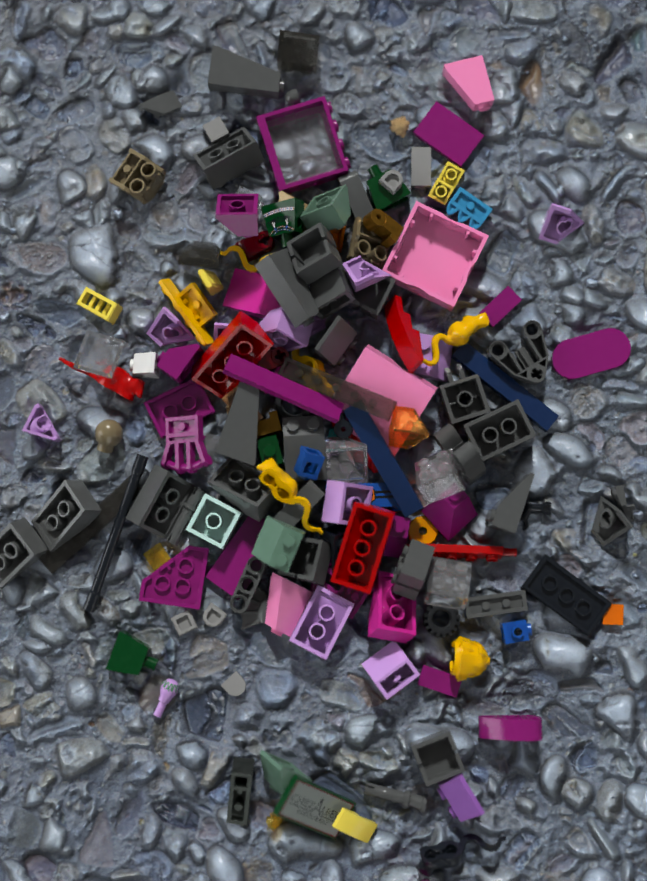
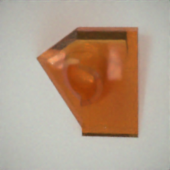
(406, 428)

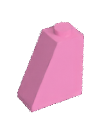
(470, 82)
(285, 604)

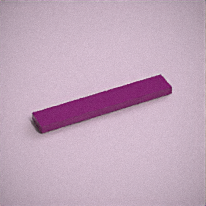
(283, 388)

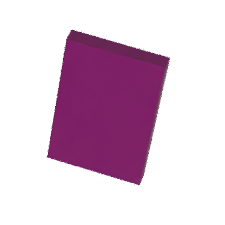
(448, 134)
(181, 400)

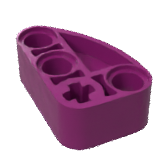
(510, 727)

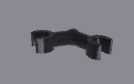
(528, 508)

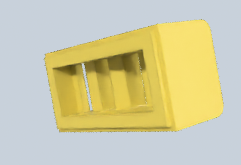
(210, 281)
(111, 310)

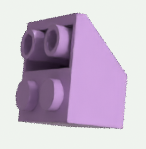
(390, 669)

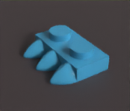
(468, 208)

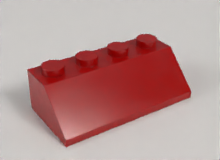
(241, 338)
(363, 547)

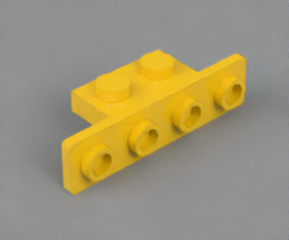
(193, 307)

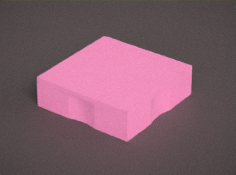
(434, 256)
(385, 377)

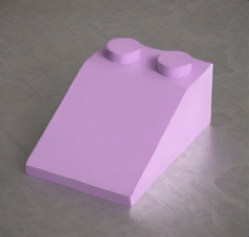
(321, 622)

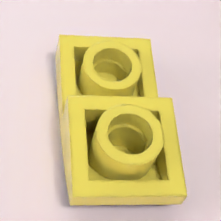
(446, 183)
(354, 825)

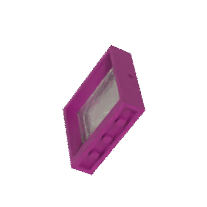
(303, 145)

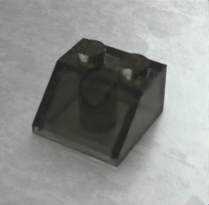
(298, 52)

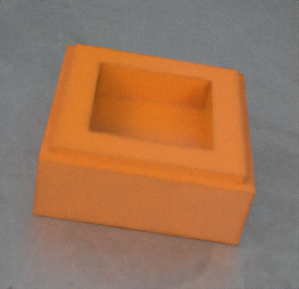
(613, 615)

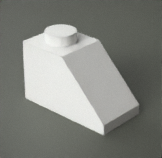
(145, 365)

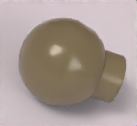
(108, 434)

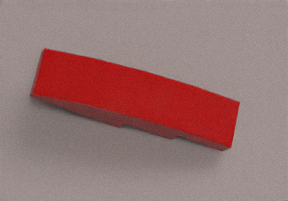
(404, 337)

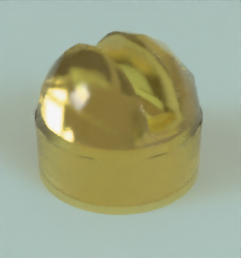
(273, 821)

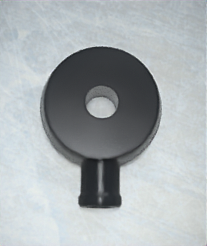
(343, 423)

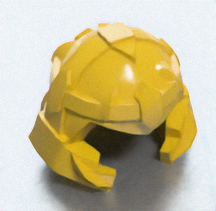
(469, 659)

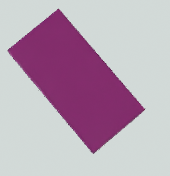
(501, 306)
(439, 681)

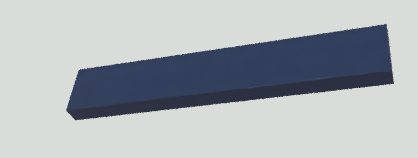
(505, 386)
(384, 460)

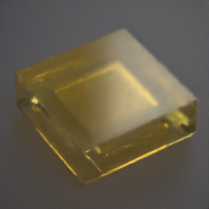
(157, 556)

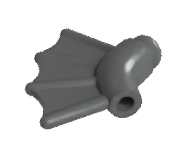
(257, 609)

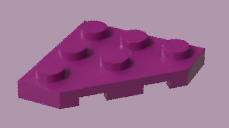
(178, 580)

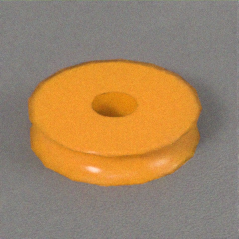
(416, 524)

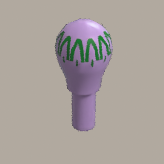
(168, 691)

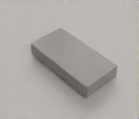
(420, 167)

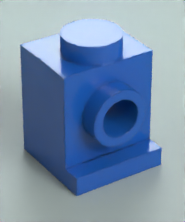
(314, 466)
(507, 631)

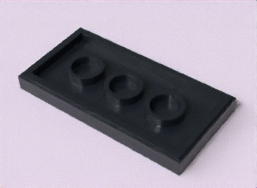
(566, 595)

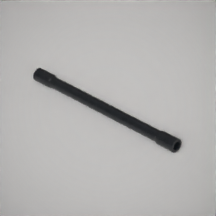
(136, 473)

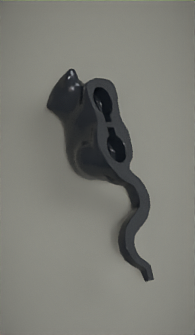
(449, 854)

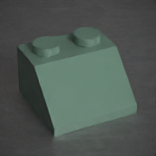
(328, 208)
(278, 544)
(279, 771)

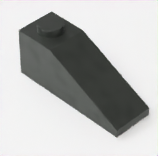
(240, 790)

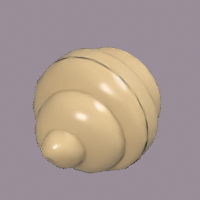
(400, 126)

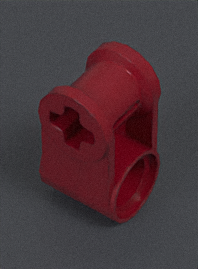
(254, 246)
(269, 361)

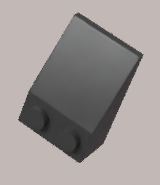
(306, 432)
(243, 488)
(508, 510)
(66, 514)
(18, 550)

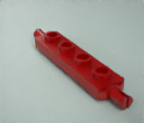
(472, 552)

